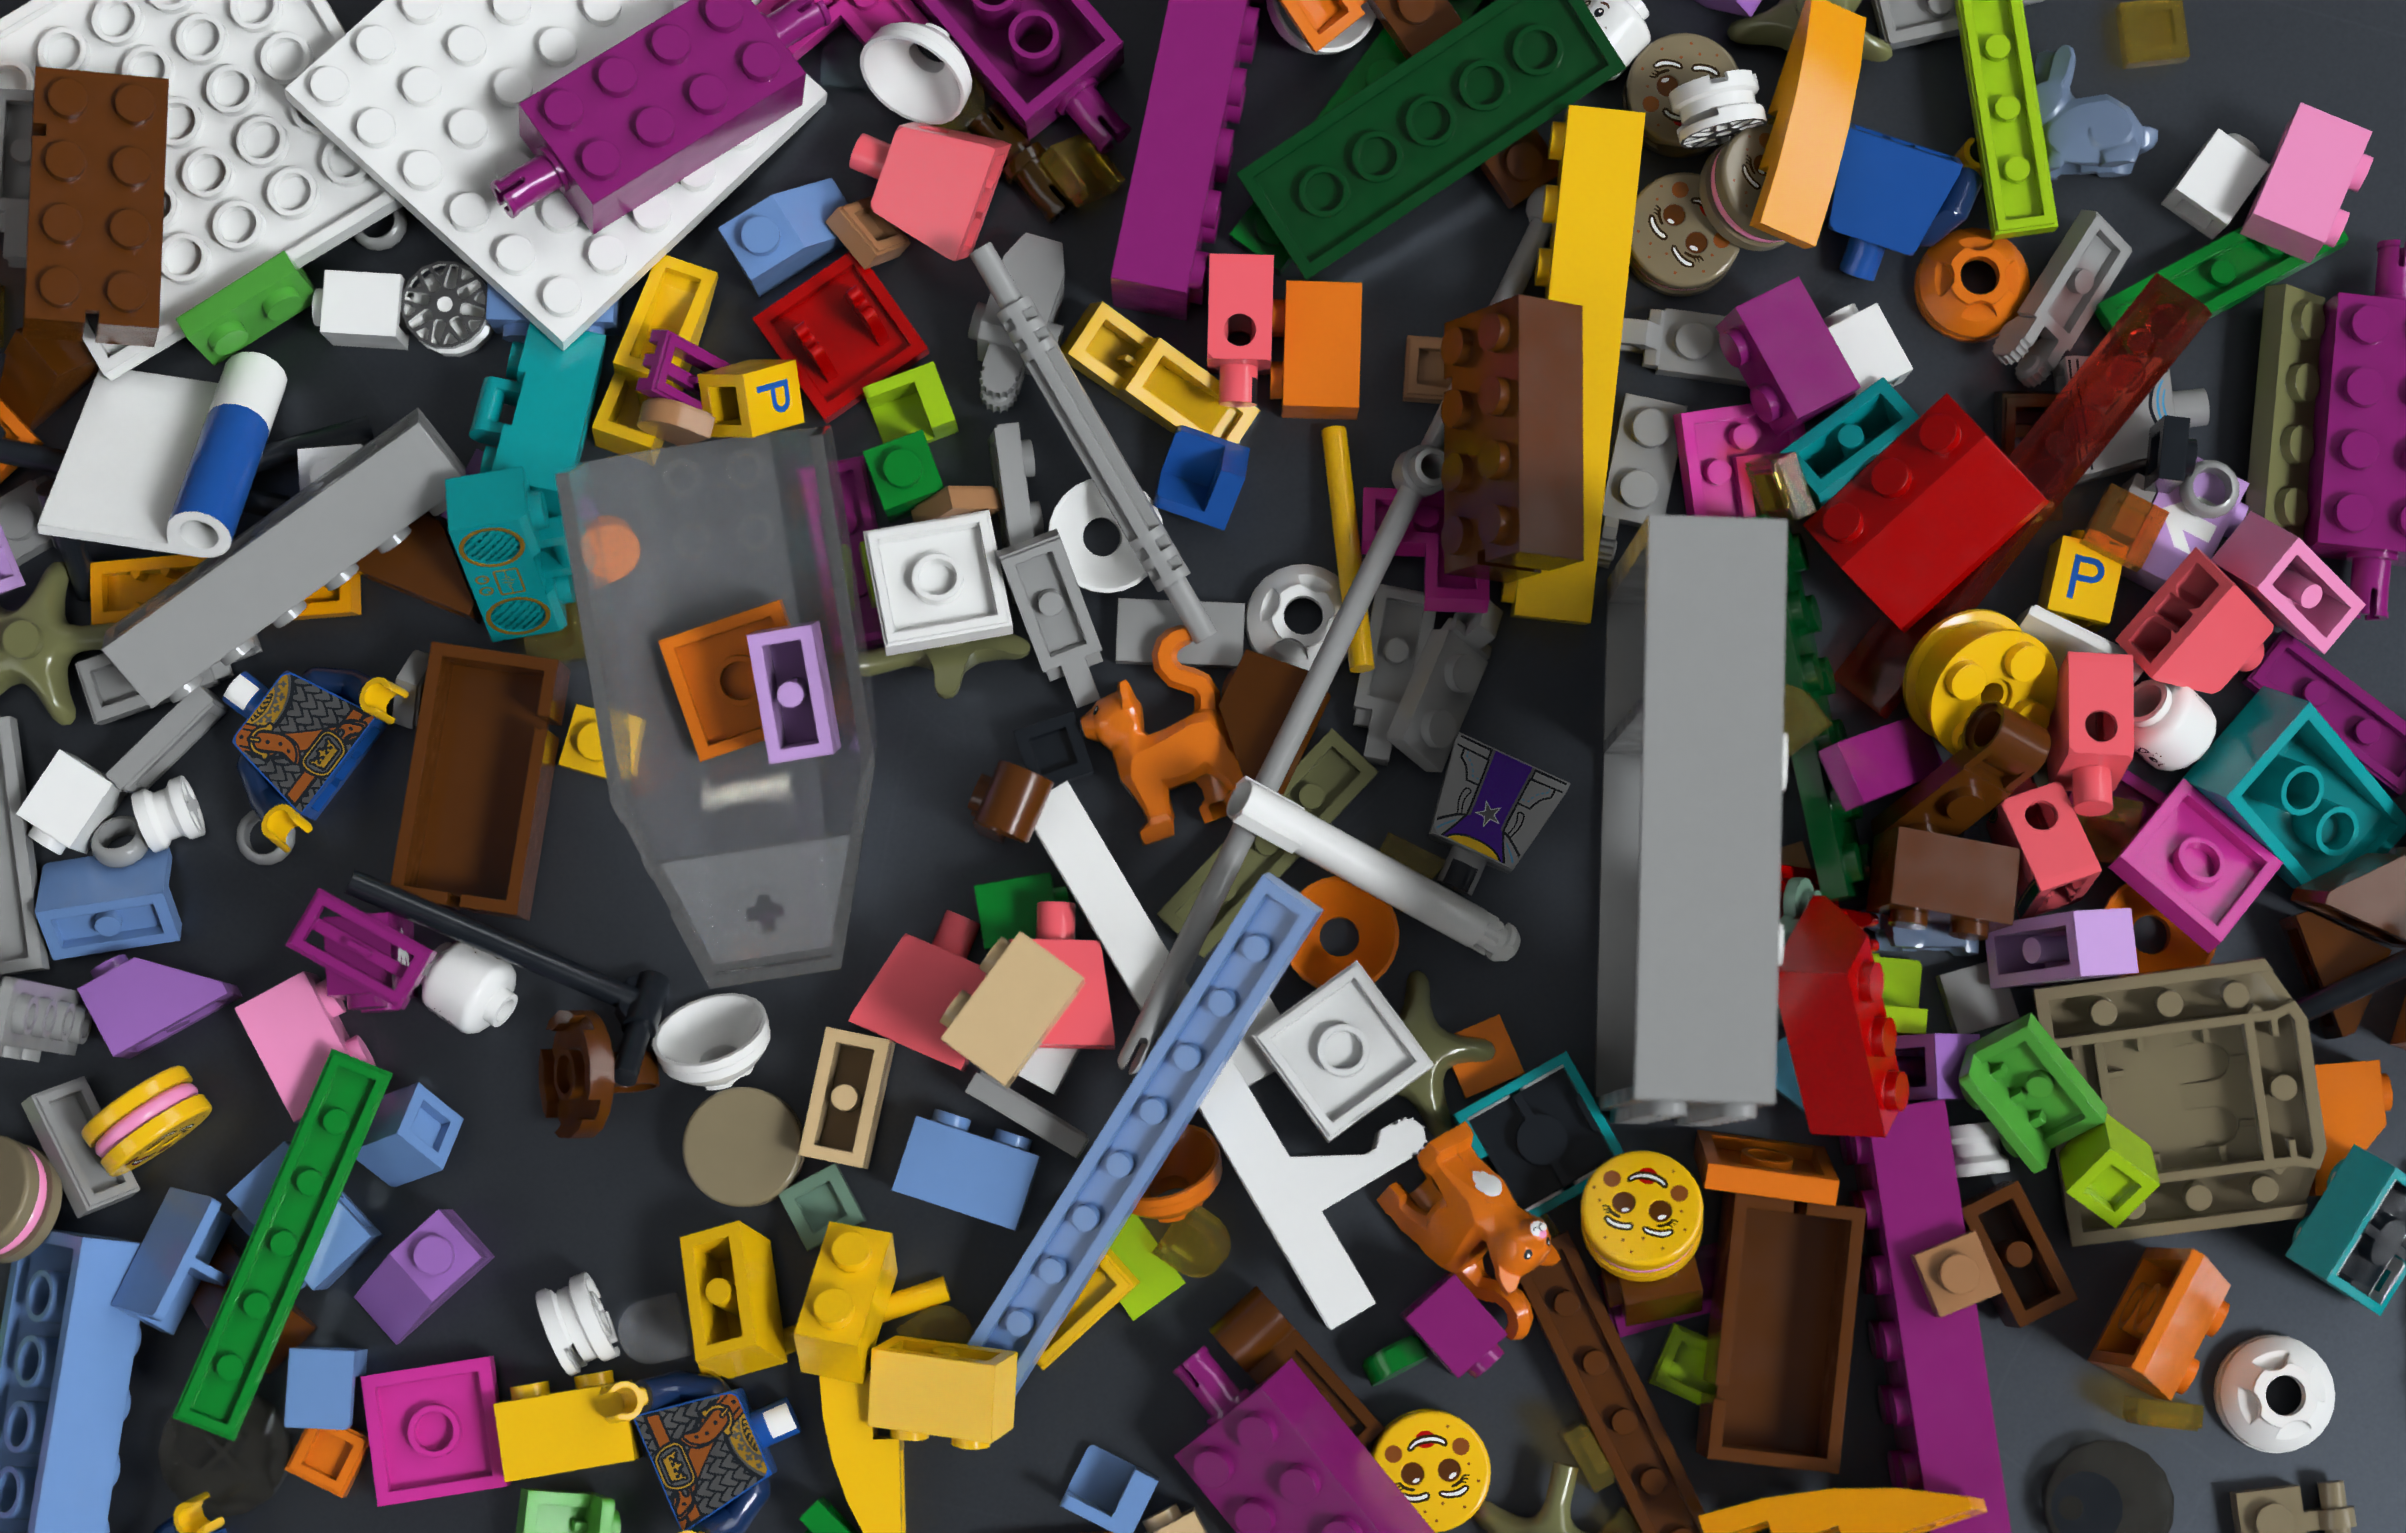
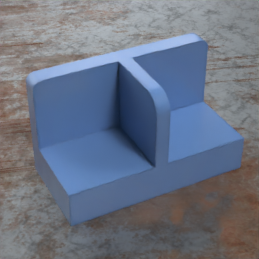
(173, 1260)

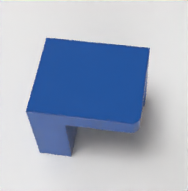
(1201, 477)

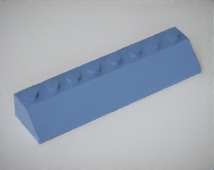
(64, 1383)

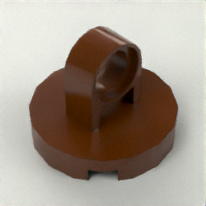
(579, 1074)

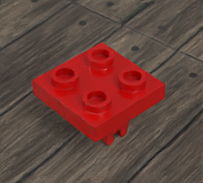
(841, 334)

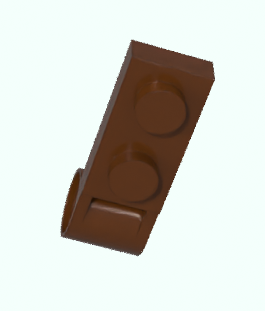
(1996, 758)
(1009, 803)
(1265, 1340)

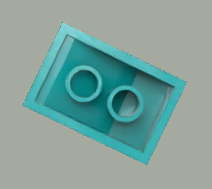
(2297, 788)

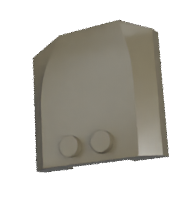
(2209, 1075)

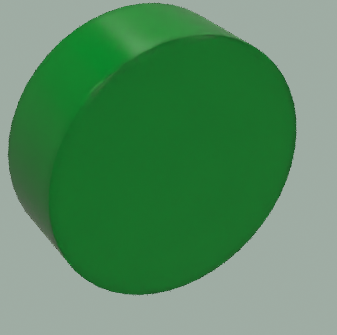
(1394, 1360)

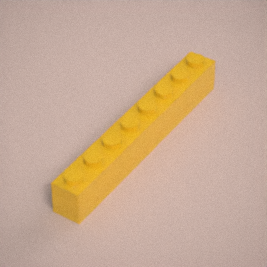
(1589, 268)

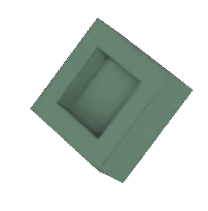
(820, 1200)

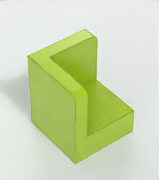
(911, 403)
(1902, 994)
(2109, 1170)

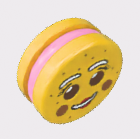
(146, 1120)
(1642, 1216)
(1435, 1465)

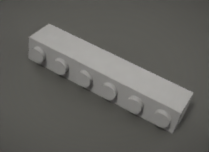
(284, 560)

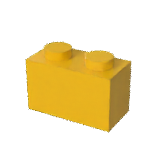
(733, 1300)
(846, 1302)
(942, 1391)
(563, 1429)

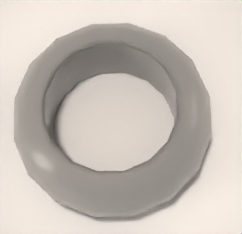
(389, 239)
(2230, 483)
(245, 847)
(120, 856)

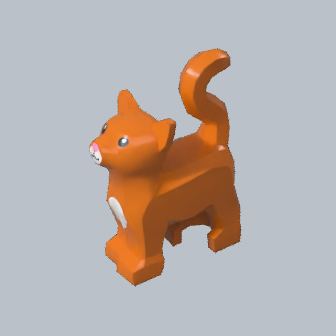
(1182, 753)
(1463, 1214)

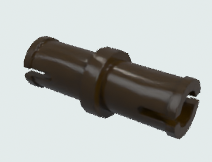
(1023, 162)

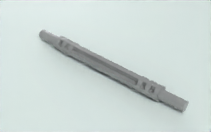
(1093, 442)

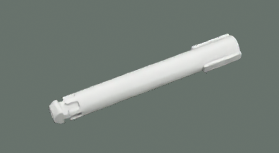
(1372, 871)

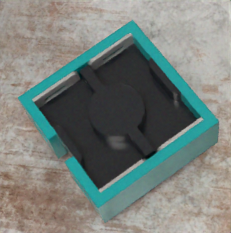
(1542, 1134)
(2357, 1231)

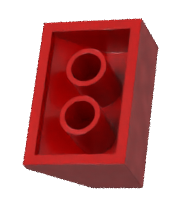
(1925, 513)
(1839, 1026)

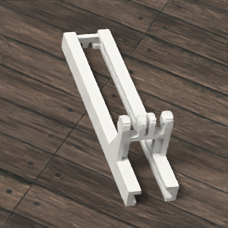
(1283, 1188)

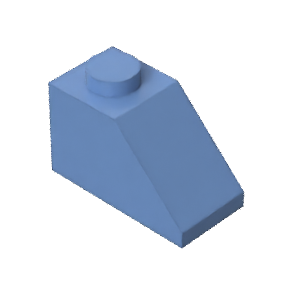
(784, 234)

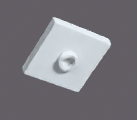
(937, 582)
(1342, 1051)

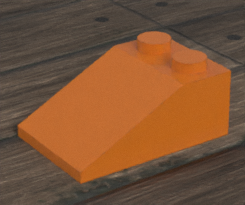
(2162, 1321)

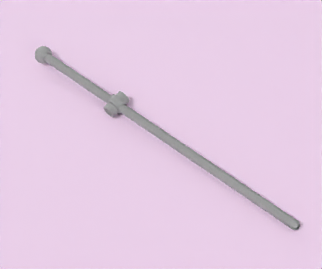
(1415, 477)

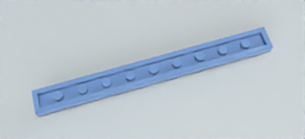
(1148, 1122)

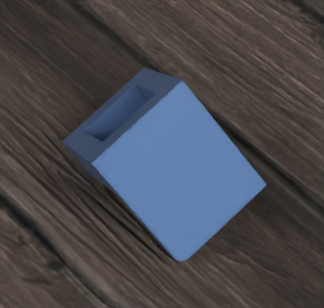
(409, 1136)
(322, 1386)
(1109, 1491)

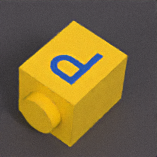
(752, 397)
(2079, 583)

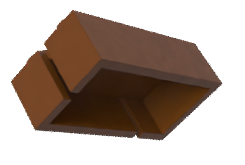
(95, 206)
(1513, 439)
(480, 779)
(1781, 1332)

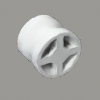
(168, 814)
(1977, 1150)

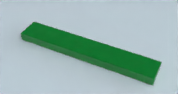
(282, 1245)

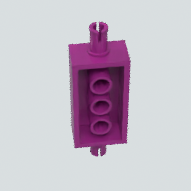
(1038, 60)
(659, 106)
(2361, 434)
(1286, 1458)

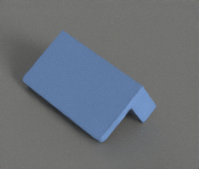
(106, 909)

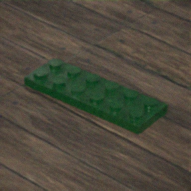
(1427, 125)
(1838, 857)

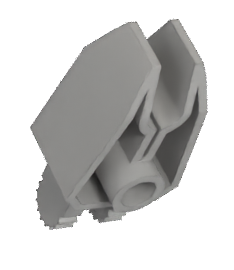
(1037, 271)

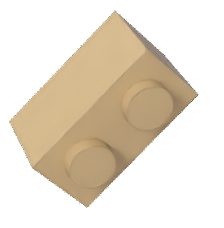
(1010, 1008)
(847, 1098)

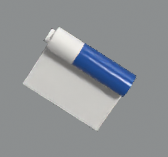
(166, 458)

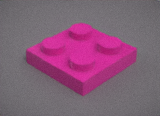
(2196, 865)
(433, 1430)

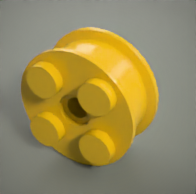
(1976, 660)

